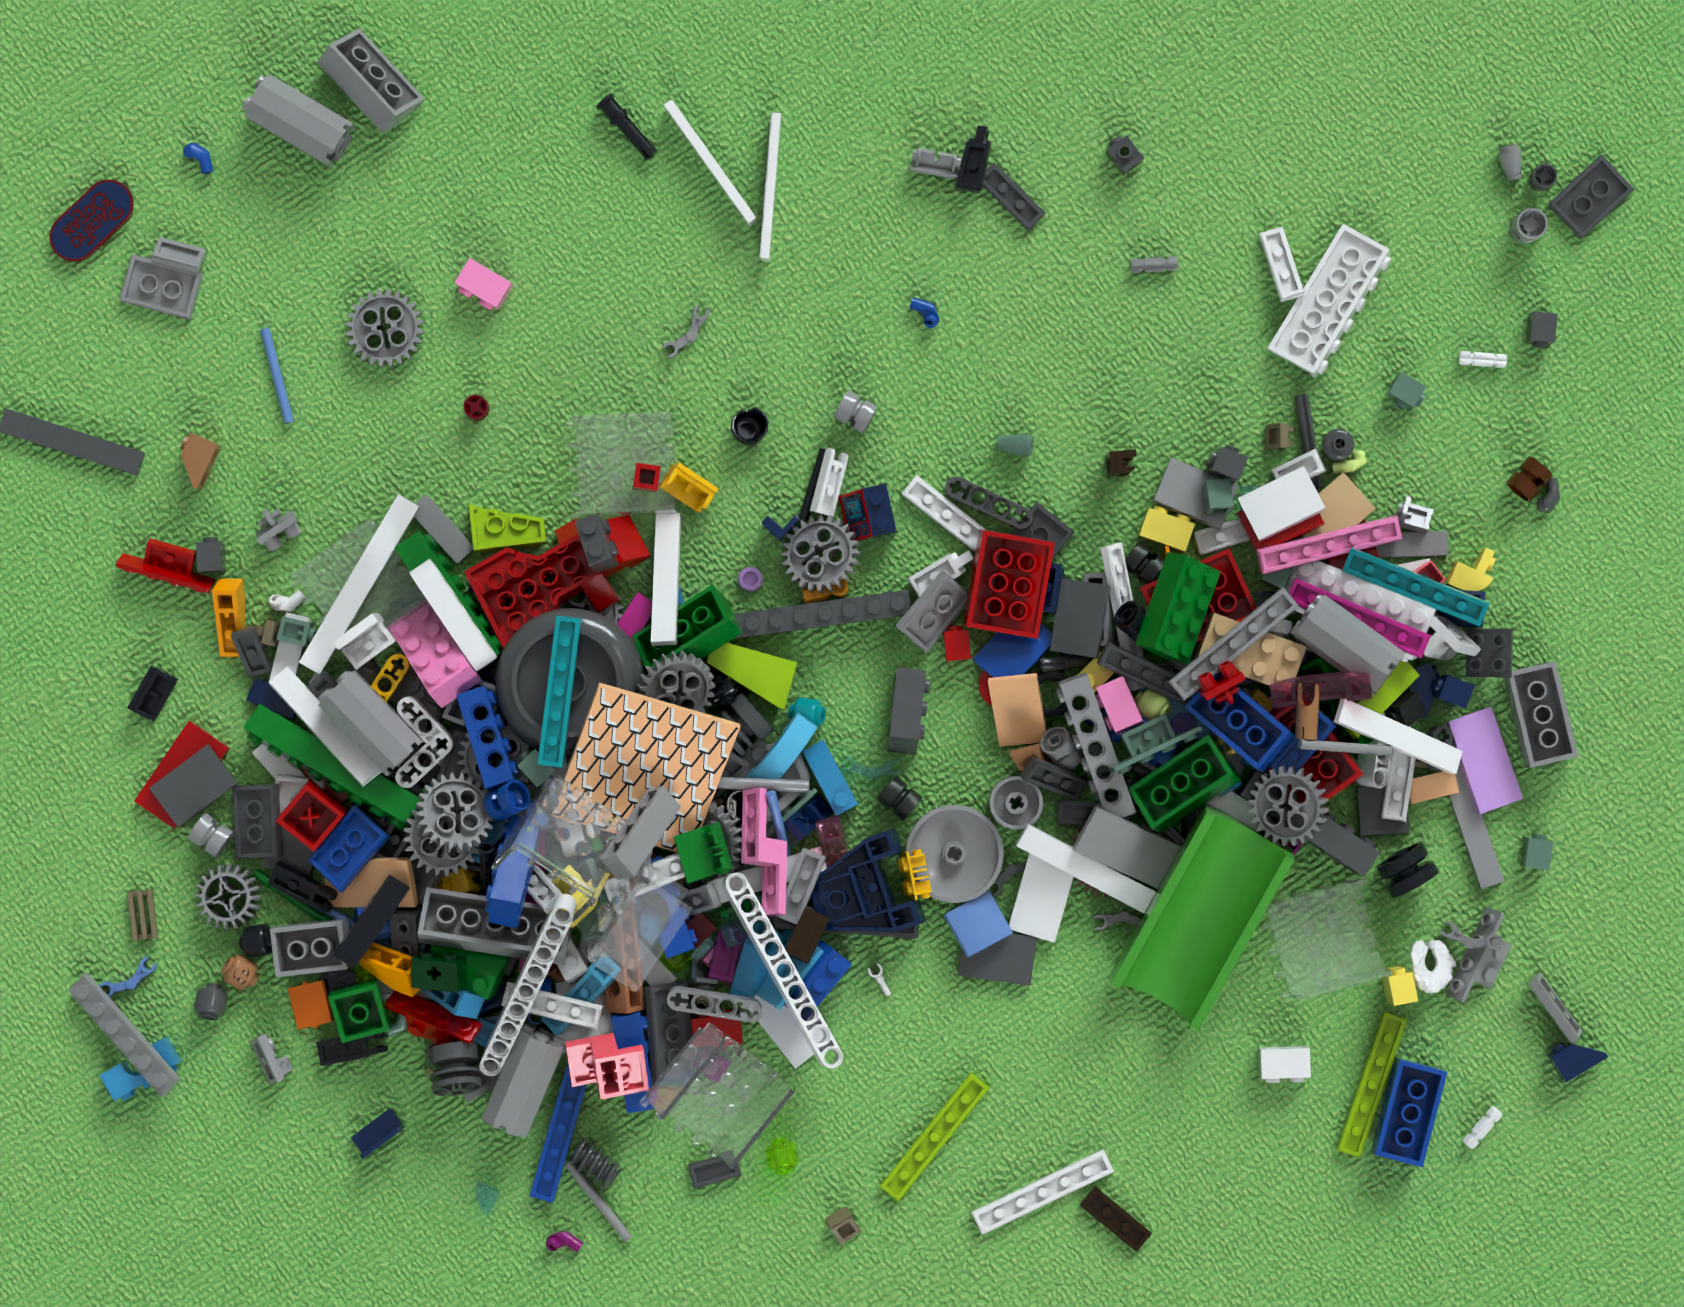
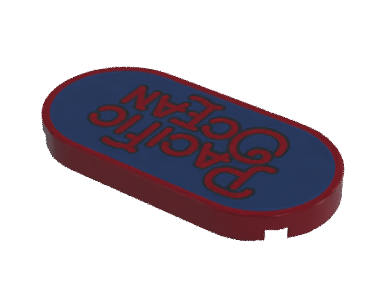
(91, 220)

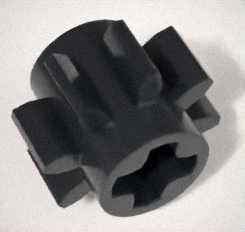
(724, 690)

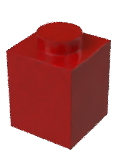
(646, 477)
(956, 644)

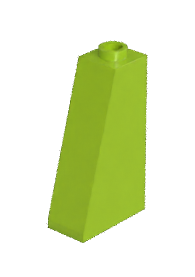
(755, 671)

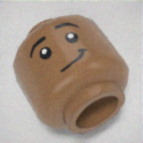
(240, 972)

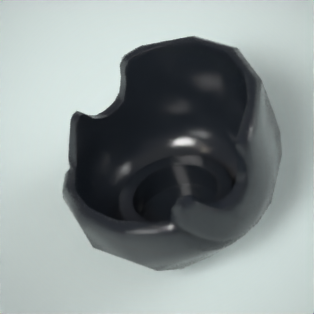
(749, 426)

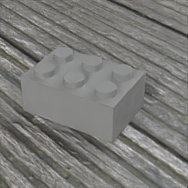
(308, 947)

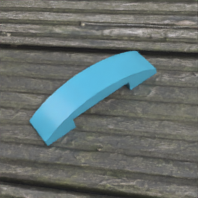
(785, 750)
(587, 989)

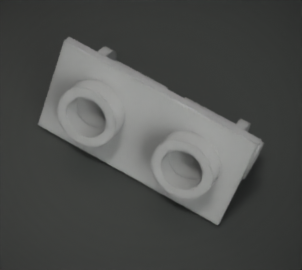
(925, 163)

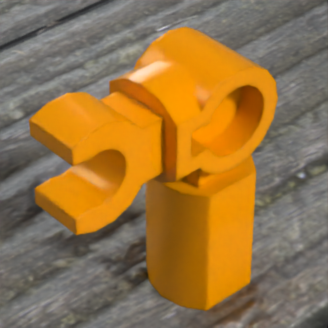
(837, 592)

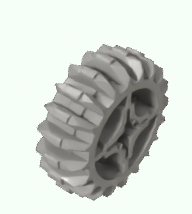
(231, 907)

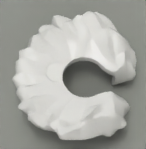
(1442, 974)

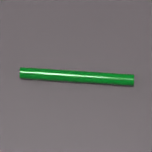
(316, 914)

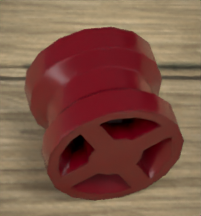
(472, 406)

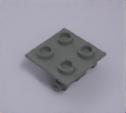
(1495, 653)

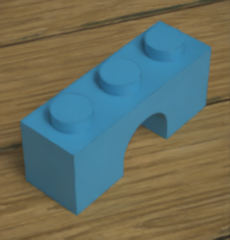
(122, 1080)

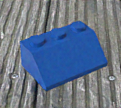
(822, 976)

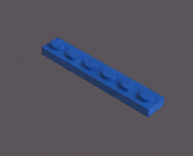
(558, 1140)

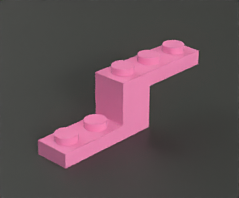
(764, 852)

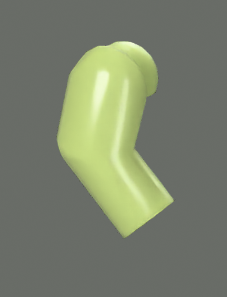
(1350, 465)

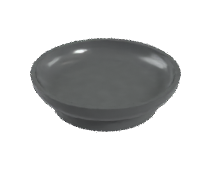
(523, 671)

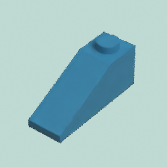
(829, 777)
(750, 968)
(459, 1003)

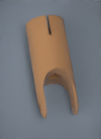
(1307, 716)

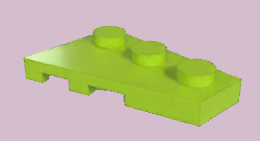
(502, 530)

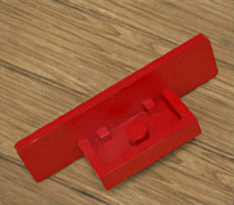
(169, 564)
(432, 1020)

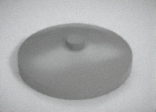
(959, 850)

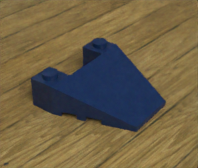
(858, 893)

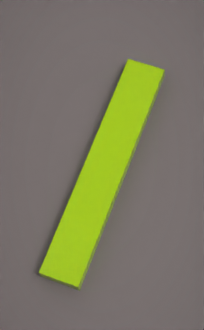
(1371, 1084)
(934, 1136)

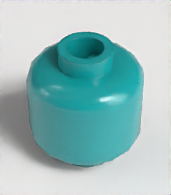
(810, 709)

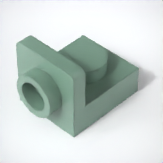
(296, 631)

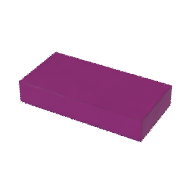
(723, 960)

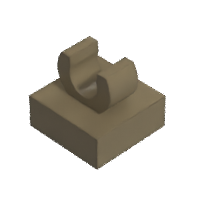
(1277, 436)
(269, 633)

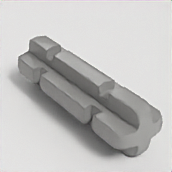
(1155, 264)

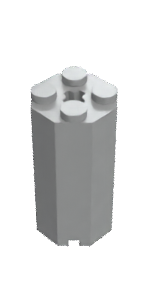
(298, 120)
(1346, 641)
(369, 722)
(524, 1080)

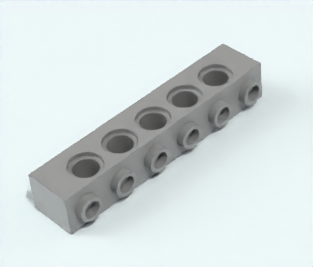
(1081, 686)

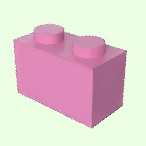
(483, 284)
(1119, 705)

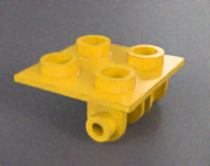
(910, 886)

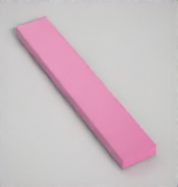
(1329, 544)

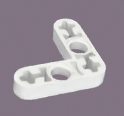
(429, 738)

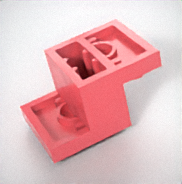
(612, 1069)

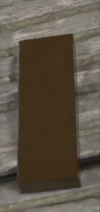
(1115, 1218)

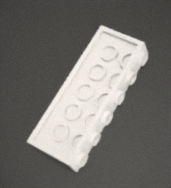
(1330, 300)
(1365, 594)

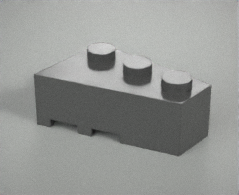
(907, 710)

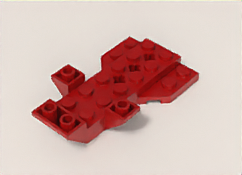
(512, 573)

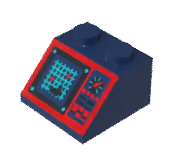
(868, 512)

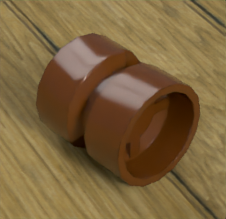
(1530, 477)

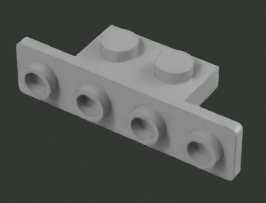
(1480, 963)

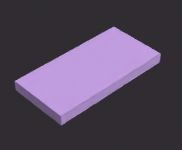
(1484, 760)

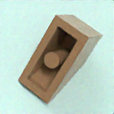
(198, 458)
(1023, 755)

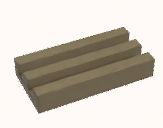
(133, 915)

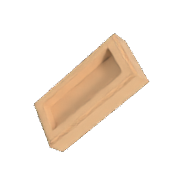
(1433, 786)

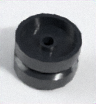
(1408, 871)

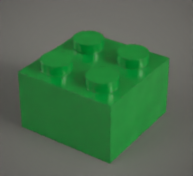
(360, 1010)

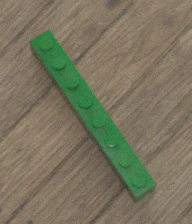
(310, 753)

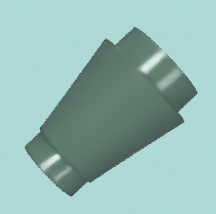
(1017, 444)

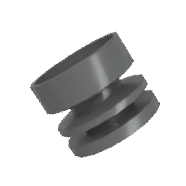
(750, 723)
(454, 1068)

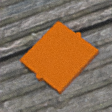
(310, 1004)

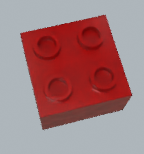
(311, 815)

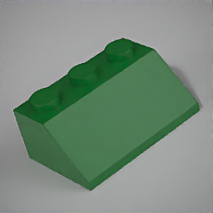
(483, 970)

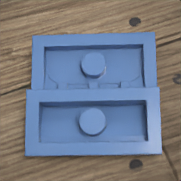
(978, 924)

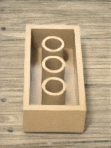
(1264, 661)

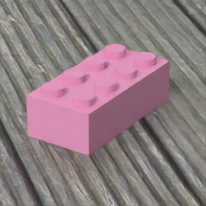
(435, 655)

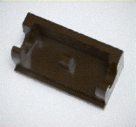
(1114, 463)
(807, 935)

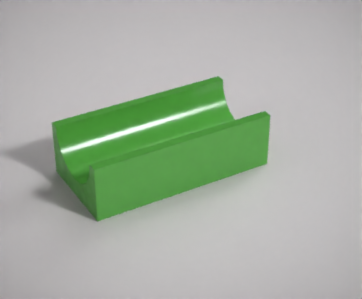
(1203, 914)

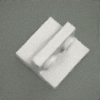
(1449, 640)
(372, 648)

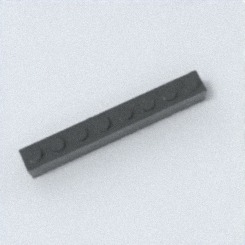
(823, 614)

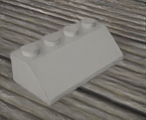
(370, 80)

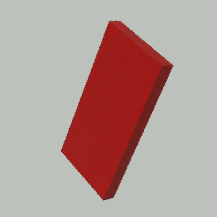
(186, 745)

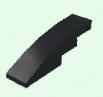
(371, 921)

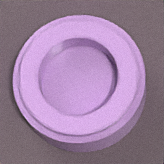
(750, 579)

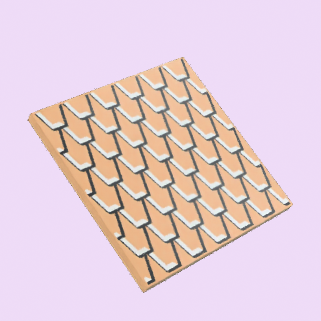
(646, 744)

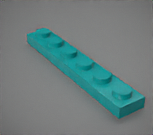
(1416, 586)
(559, 691)

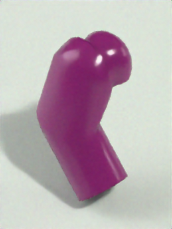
(563, 1239)

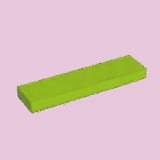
(1392, 688)

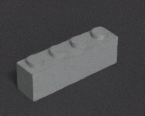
(640, 833)

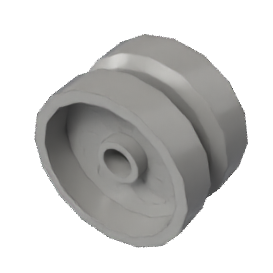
(1015, 817)

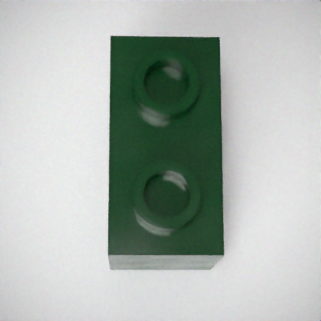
(438, 971)

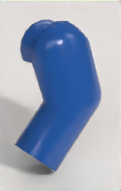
(201, 154)
(927, 310)

